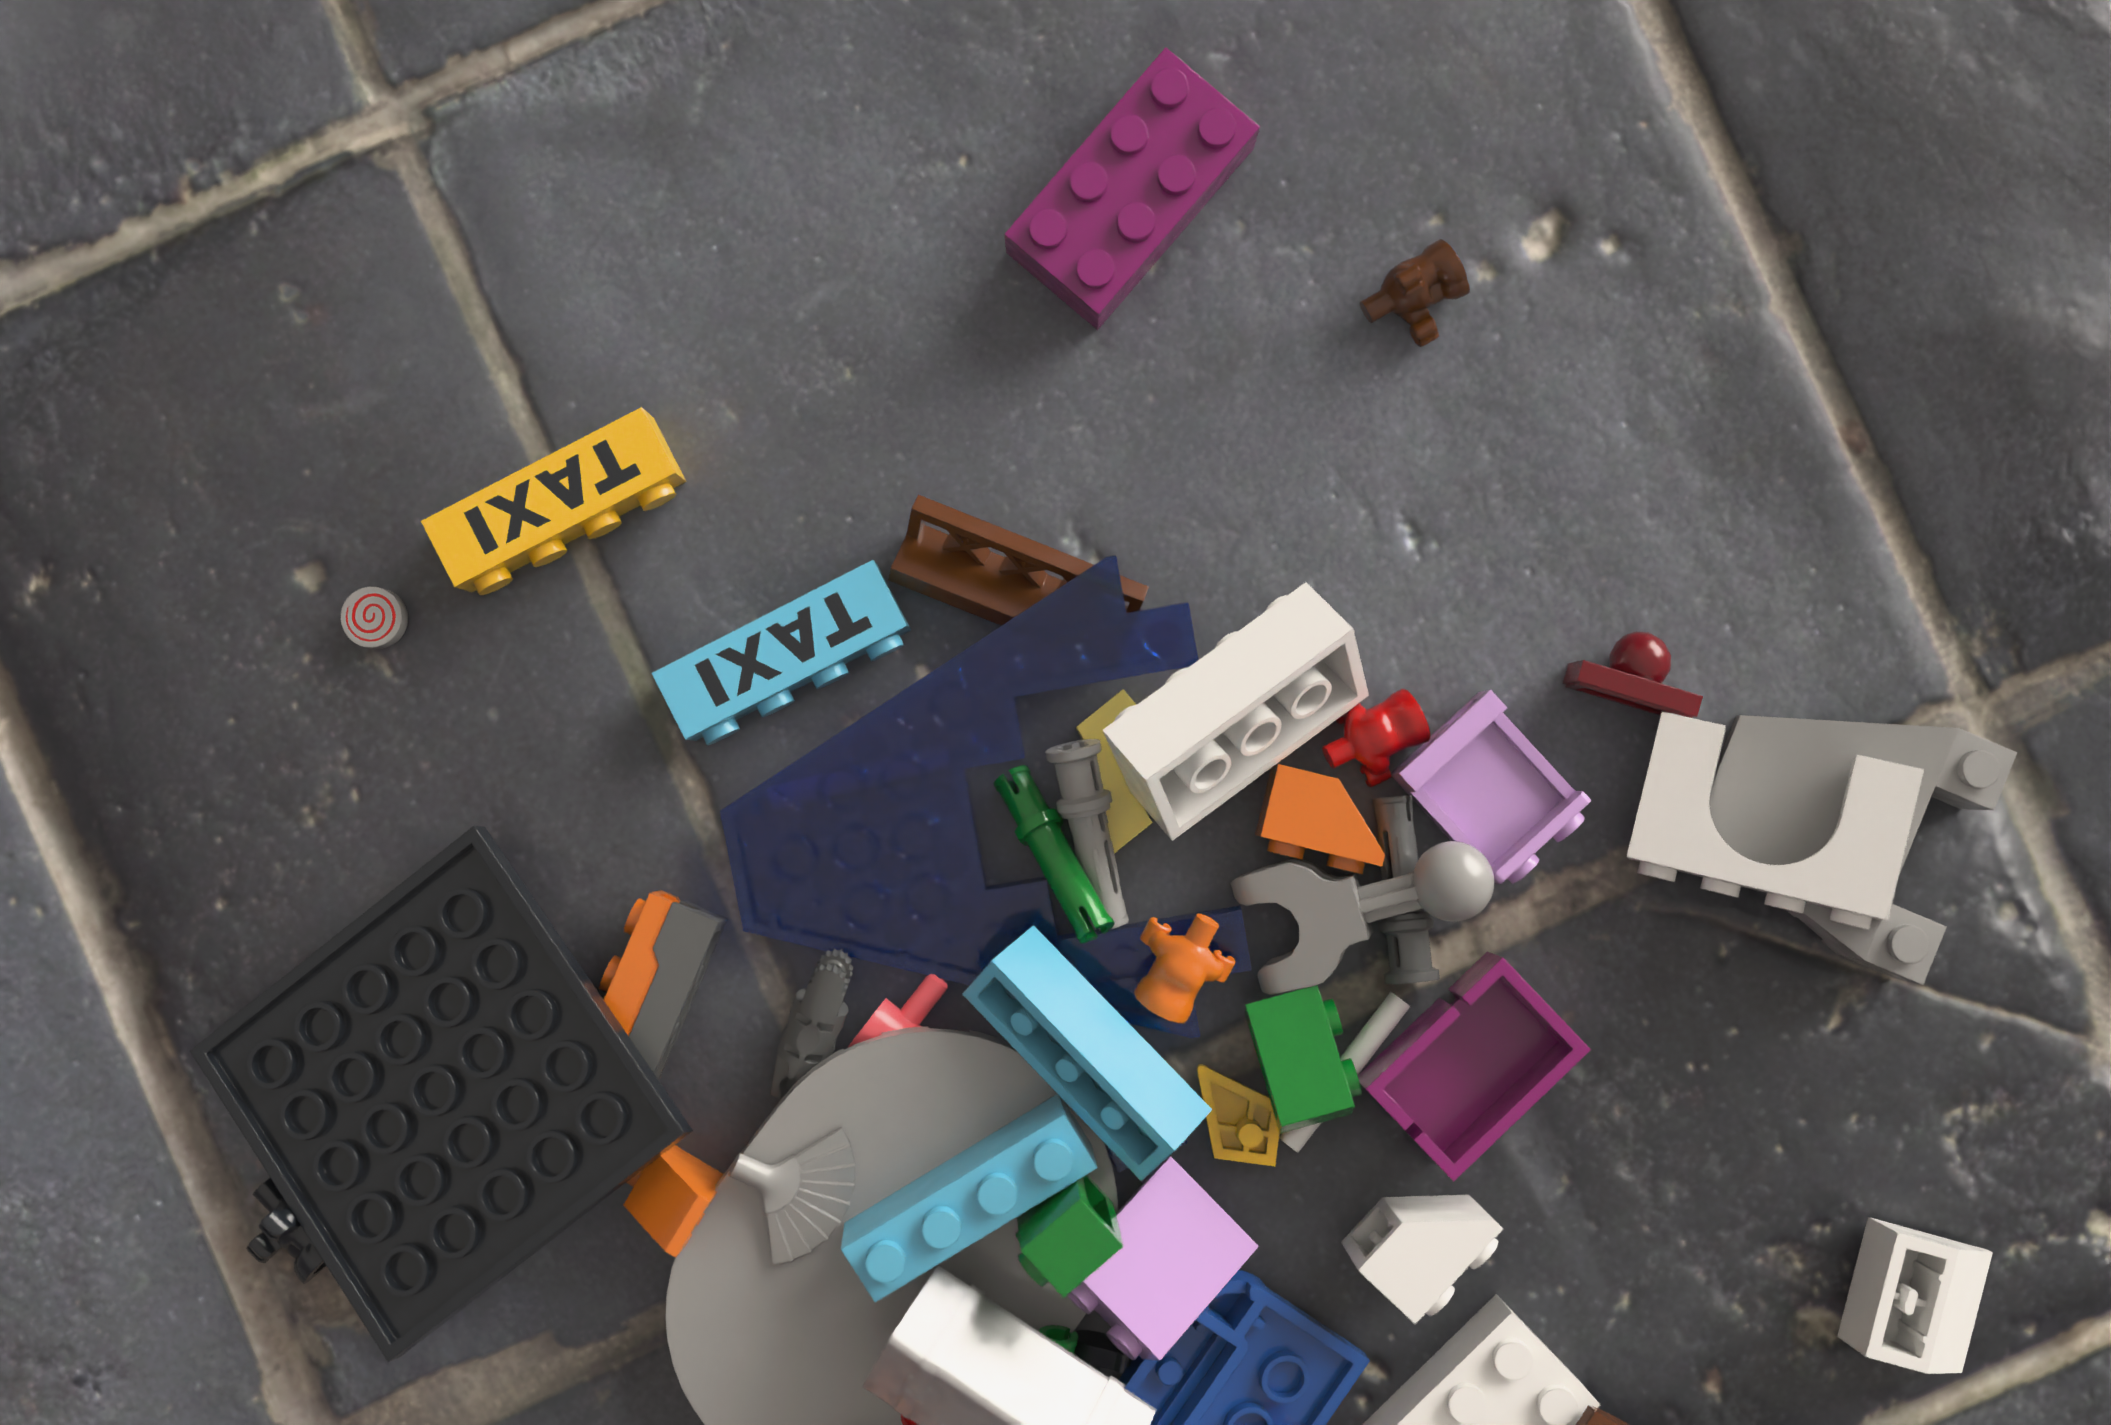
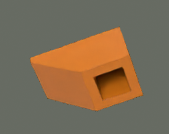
(1315, 814)

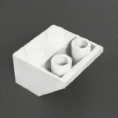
(1420, 1247)
(1914, 1298)

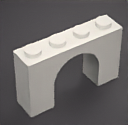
(1850, 874)

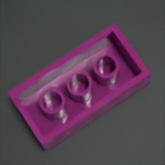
(1131, 188)

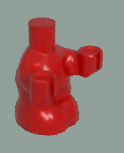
(1378, 734)

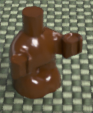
(1418, 285)

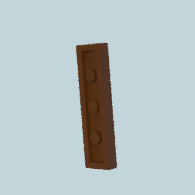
(972, 578)

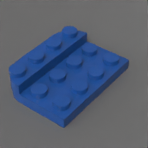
(1249, 1364)

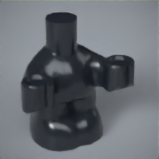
(283, 1230)

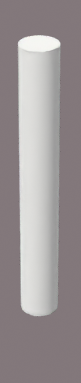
(1360, 1052)

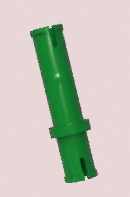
(1042, 833)

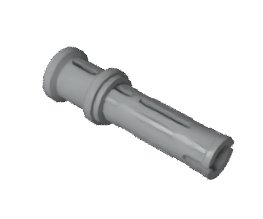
(1085, 807)

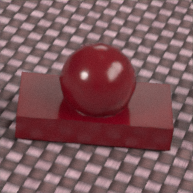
(1634, 677)

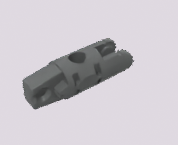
(813, 1021)

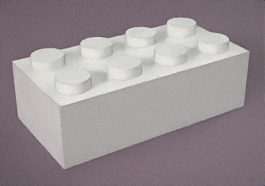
(1238, 710)
(1489, 1376)

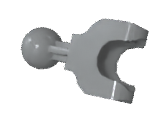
(1335, 911)

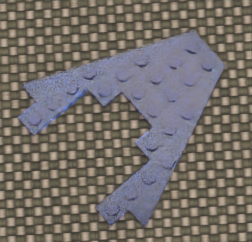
(877, 826)

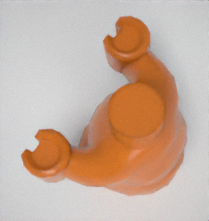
(1180, 967)

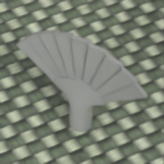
(802, 1193)

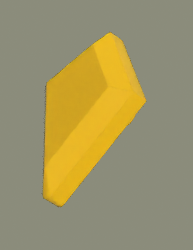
(1240, 1119)

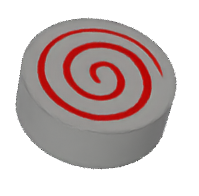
(374, 617)

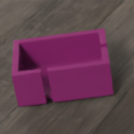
(1473, 1064)

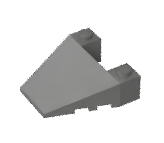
(1783, 795)

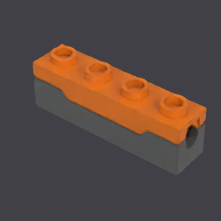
(660, 971)

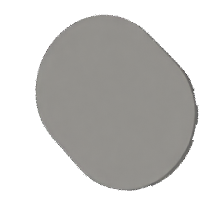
(805, 1332)

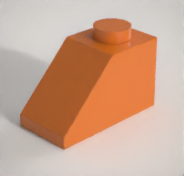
(672, 1197)

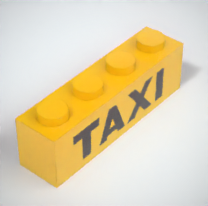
(554, 503)

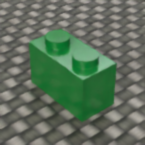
(1300, 1058)
(1068, 1236)

